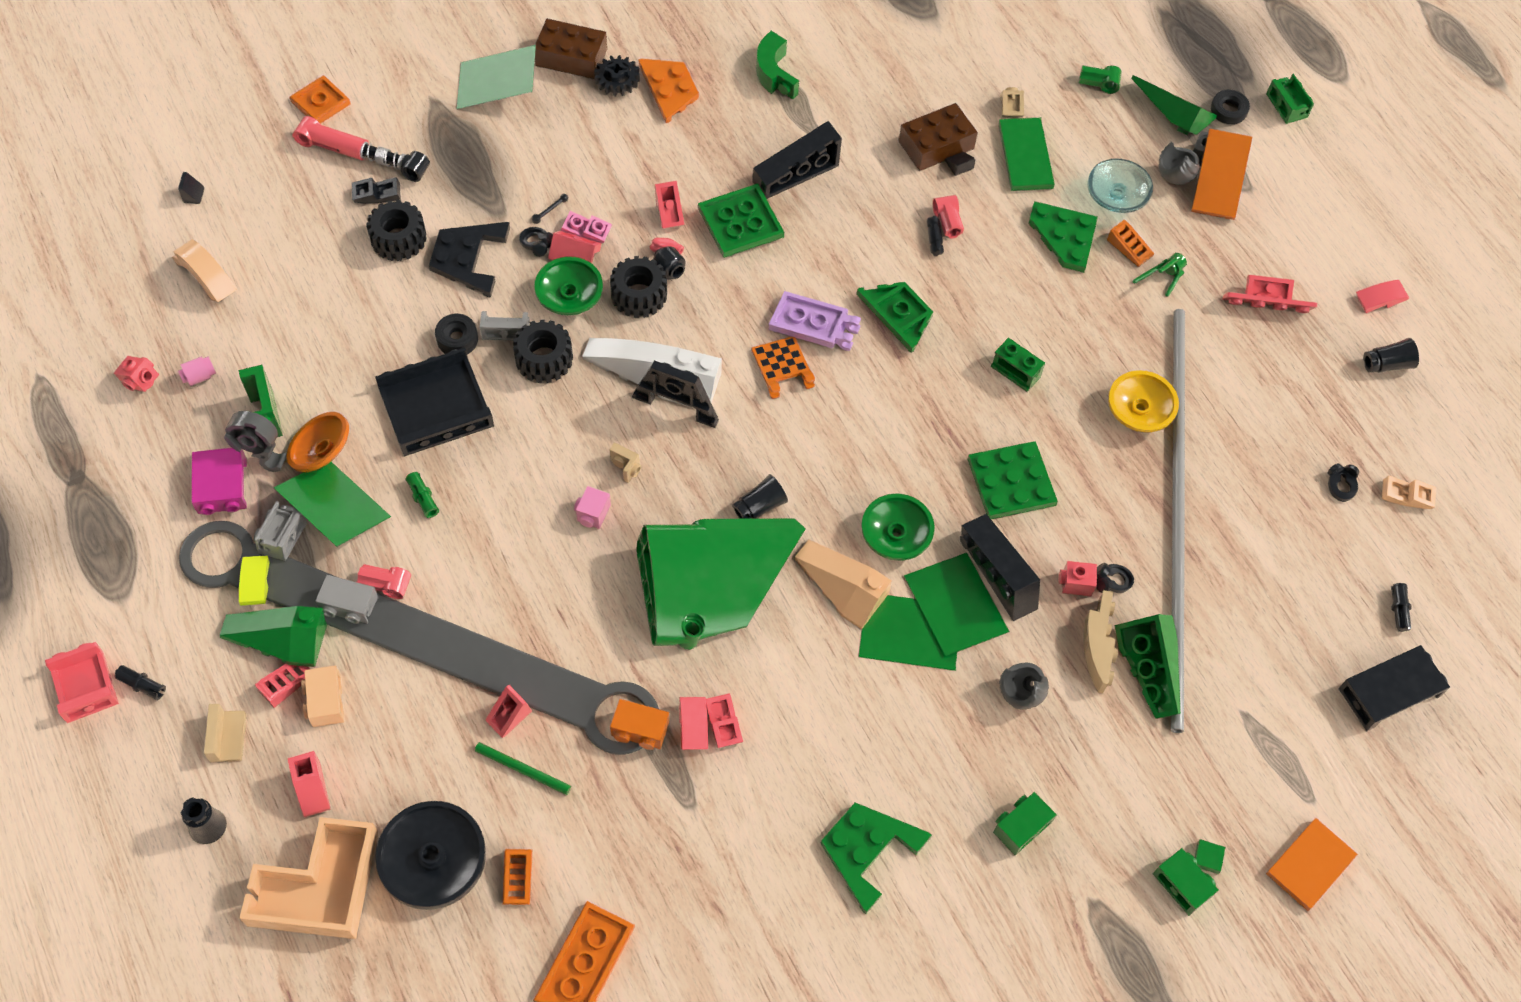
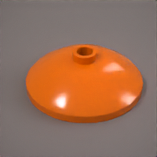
(318, 442)

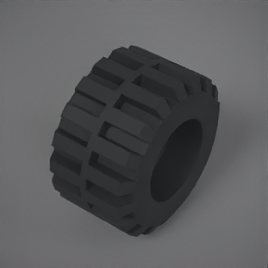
(394, 216)
(638, 272)
(543, 336)

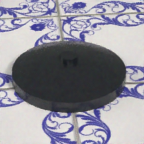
(430, 855)

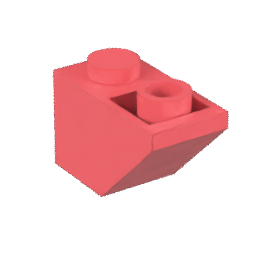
(309, 783)

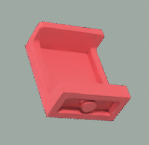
(82, 681)

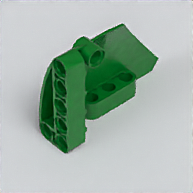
(710, 574)

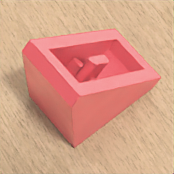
(507, 712)

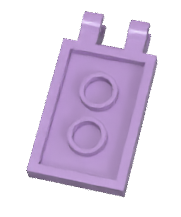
(814, 321)

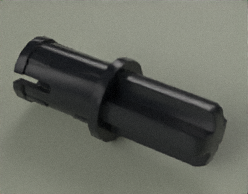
(1401, 606)
(140, 682)

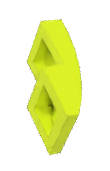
(253, 580)

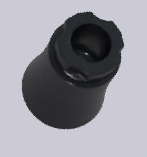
(1392, 357)
(760, 499)
(203, 821)

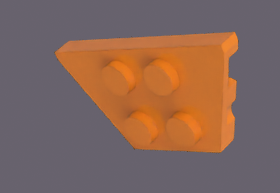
(669, 85)

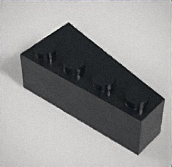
(799, 161)
(1002, 566)

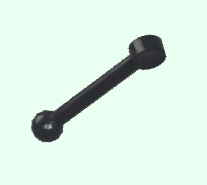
(537, 218)

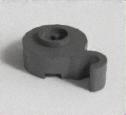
(256, 435)

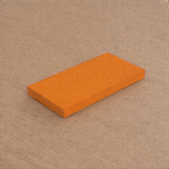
(1222, 174)
(586, 957)

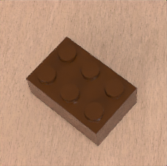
(570, 48)
(937, 136)

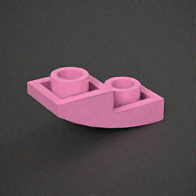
(591, 228)

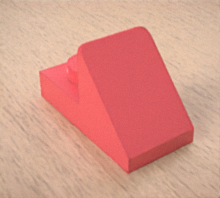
(669, 204)

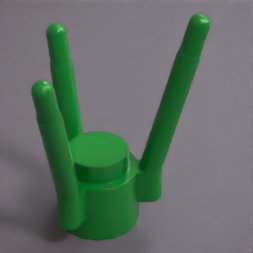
(1171, 266)

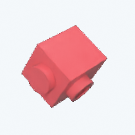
(1078, 578)

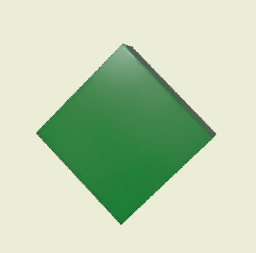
(1209, 856)

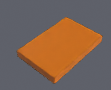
(1311, 864)

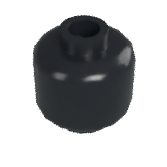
(671, 261)

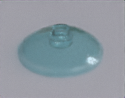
(1120, 185)

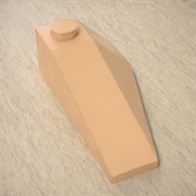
(848, 583)

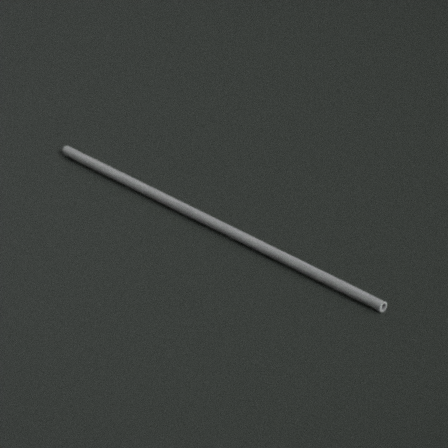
(1178, 505)

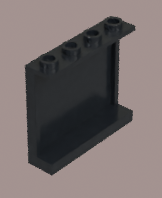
(434, 402)

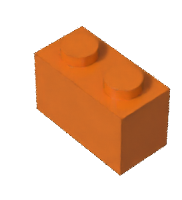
(639, 724)

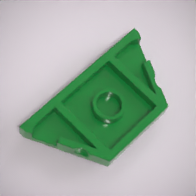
(899, 311)

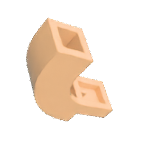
(204, 269)

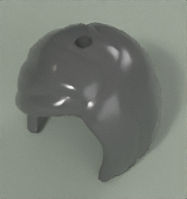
(1178, 165)
(1018, 686)

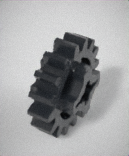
(617, 75)

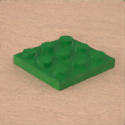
(740, 220)
(1012, 480)

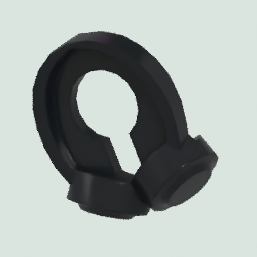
(540, 247)
(1350, 474)
(1107, 584)

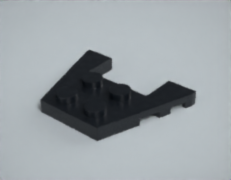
(458, 252)
(678, 386)

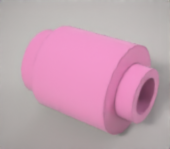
(196, 370)

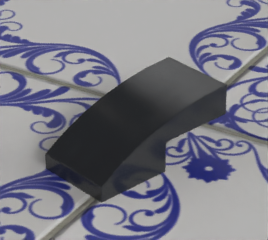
(371, 192)

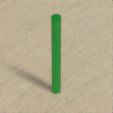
(523, 768)

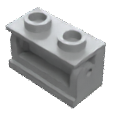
(279, 531)
(346, 599)

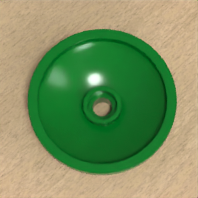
(567, 277)
(901, 515)

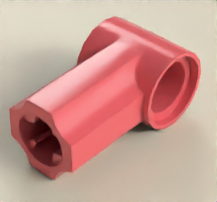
(948, 212)
(391, 582)

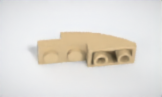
(1098, 645)

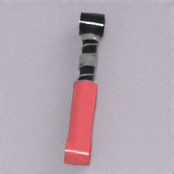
(311, 132)

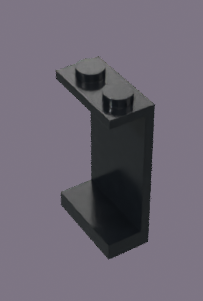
(1393, 686)

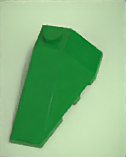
(1177, 110)
(285, 632)
(1153, 655)

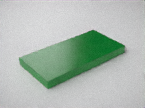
(1026, 154)

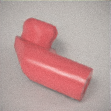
(658, 243)

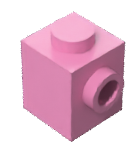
(592, 507)

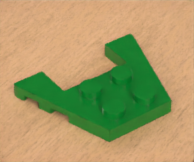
(859, 841)

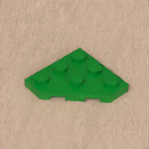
(1065, 233)

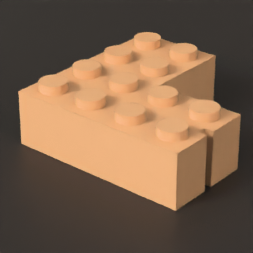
(325, 896)

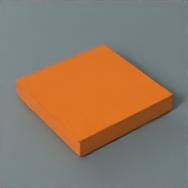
(320, 99)

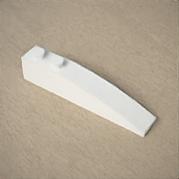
(633, 359)

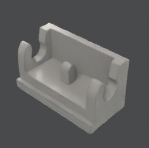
(501, 328)

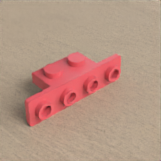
(1269, 291)

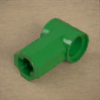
(1106, 78)

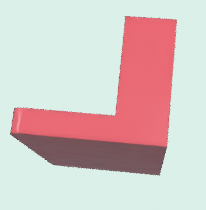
(571, 245)

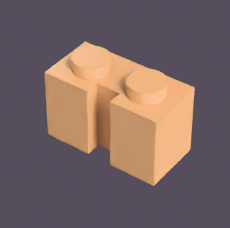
(323, 696)

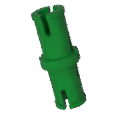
(422, 494)

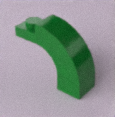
(771, 76)

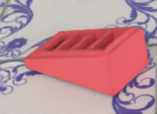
(282, 693)

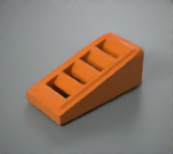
(1134, 239)
(517, 853)

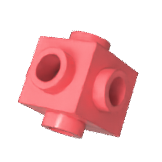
(136, 373)

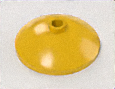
(1147, 392)

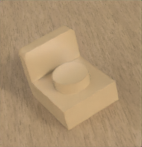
(1012, 102)
(625, 459)

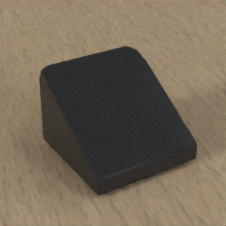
(960, 163)
(190, 189)

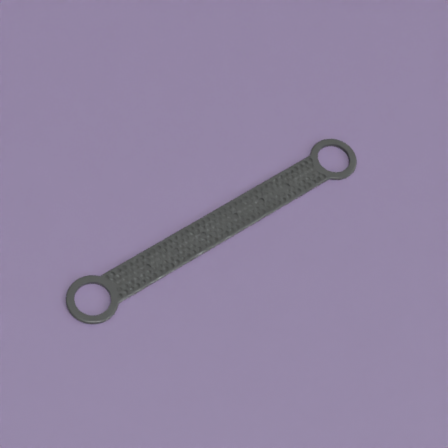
(434, 642)

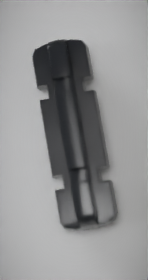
(935, 236)

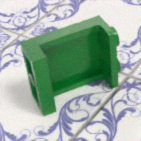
(259, 389)

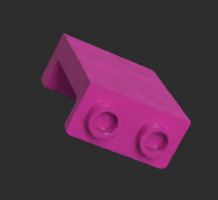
(218, 480)

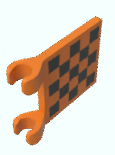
(782, 361)

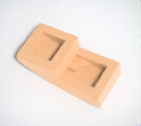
(1413, 494)

